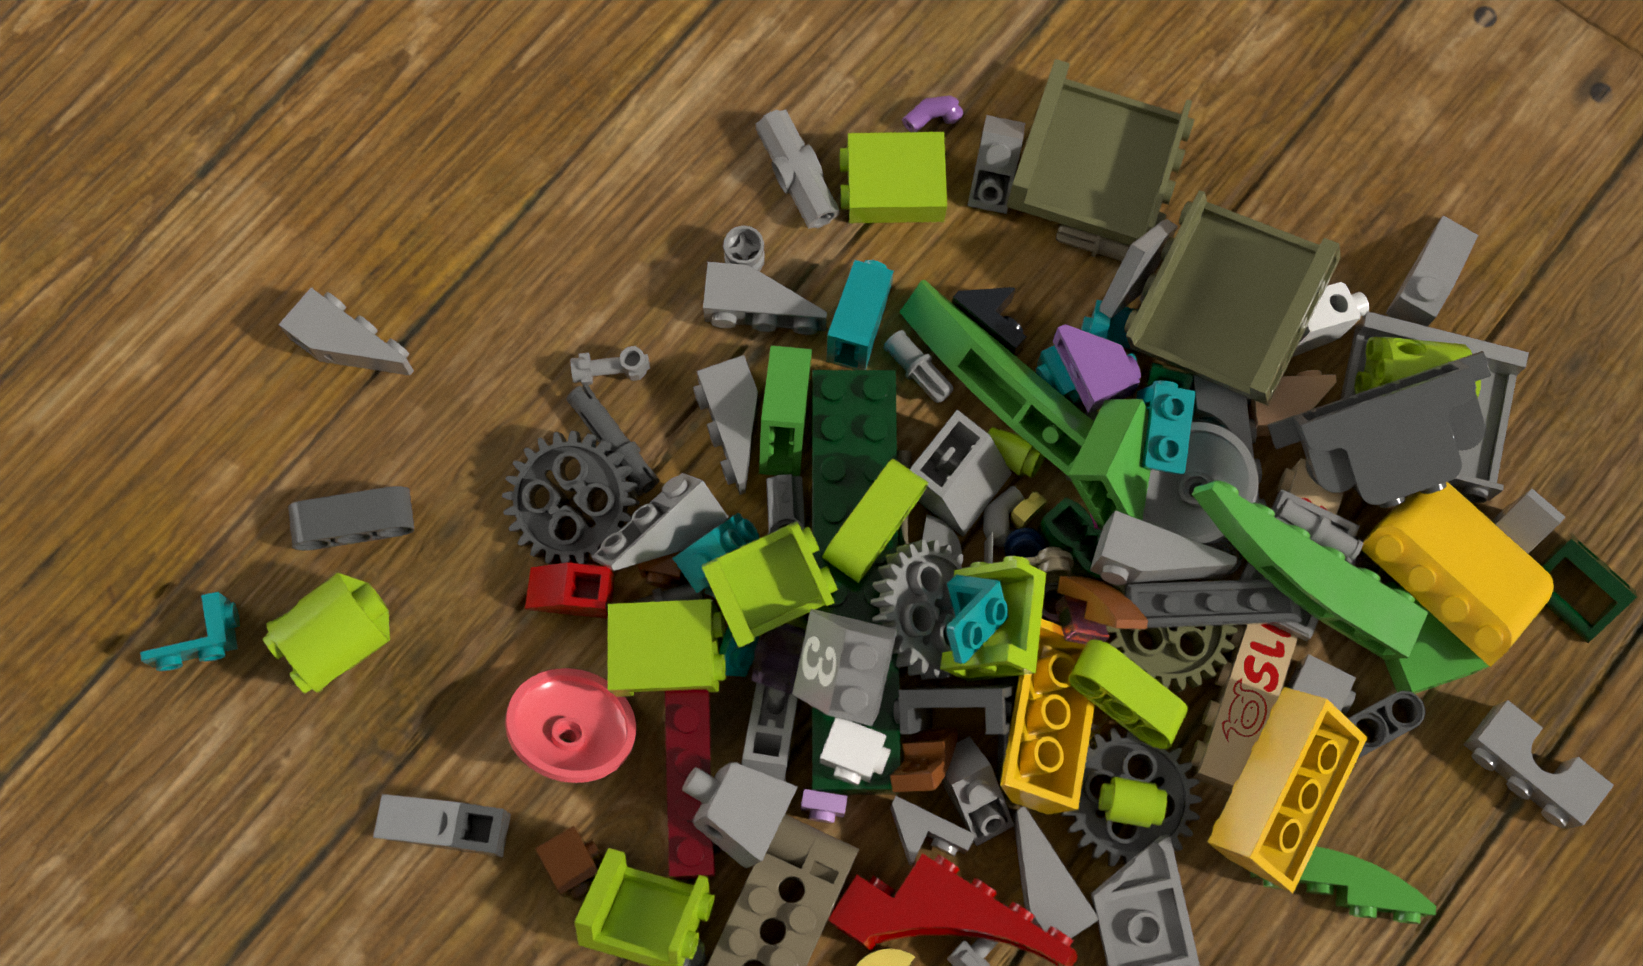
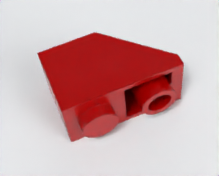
(570, 589)

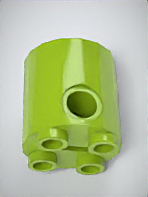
(1398, 358)
(330, 631)

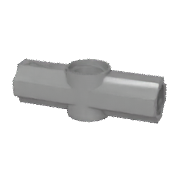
(797, 169)

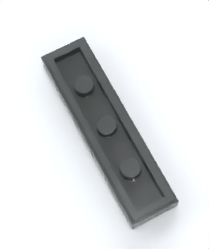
(1213, 603)

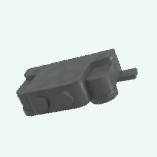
(1393, 435)

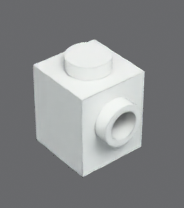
(854, 751)

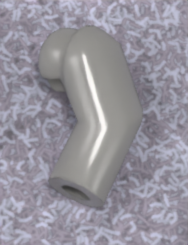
(997, 515)

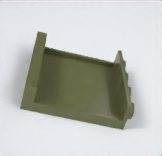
(1099, 160)
(1231, 299)

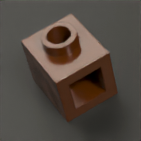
(571, 862)

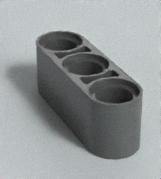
(351, 518)
(1383, 724)

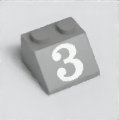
(844, 666)

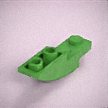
(1361, 887)

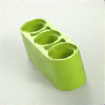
(875, 520)
(1128, 694)

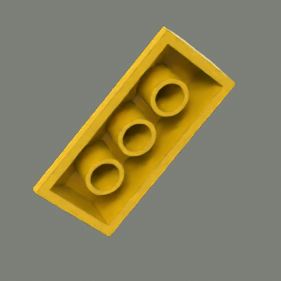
(1048, 730)
(1288, 788)

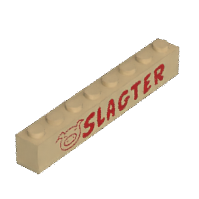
(1253, 674)

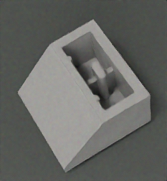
(961, 473)

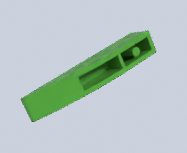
(999, 377)
(1316, 575)

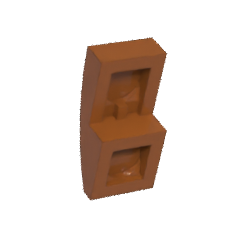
(1104, 602)
(926, 760)

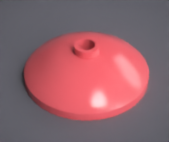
(574, 708)

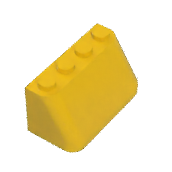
(1461, 569)

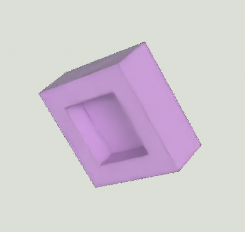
(823, 805)

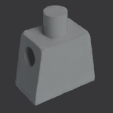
(739, 809)

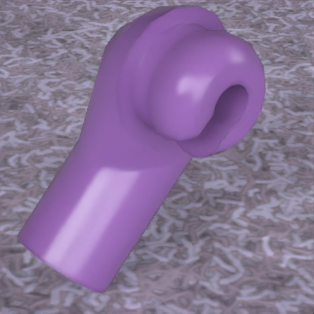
(933, 107)

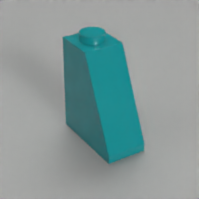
(859, 315)

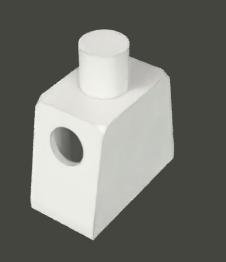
(1332, 317)

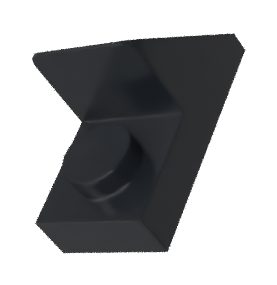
(985, 309)

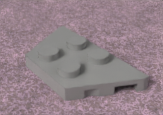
(1145, 912)

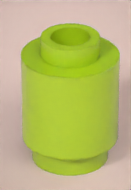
(1133, 802)

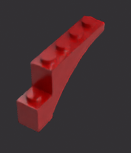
(942, 903)

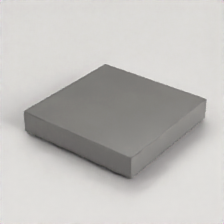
(1136, 268)

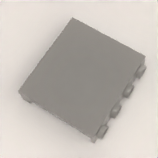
(1482, 463)

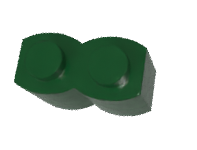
(1073, 531)

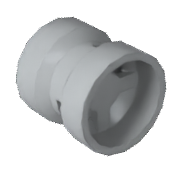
(743, 242)

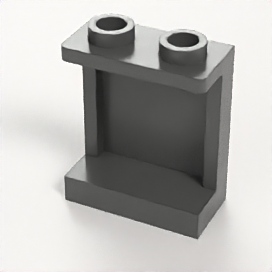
(915, 705)

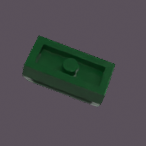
(1601, 574)

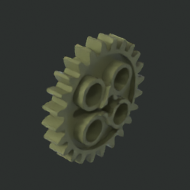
(1166, 659)

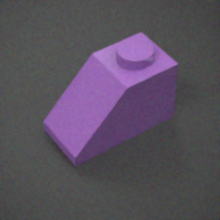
(1096, 366)

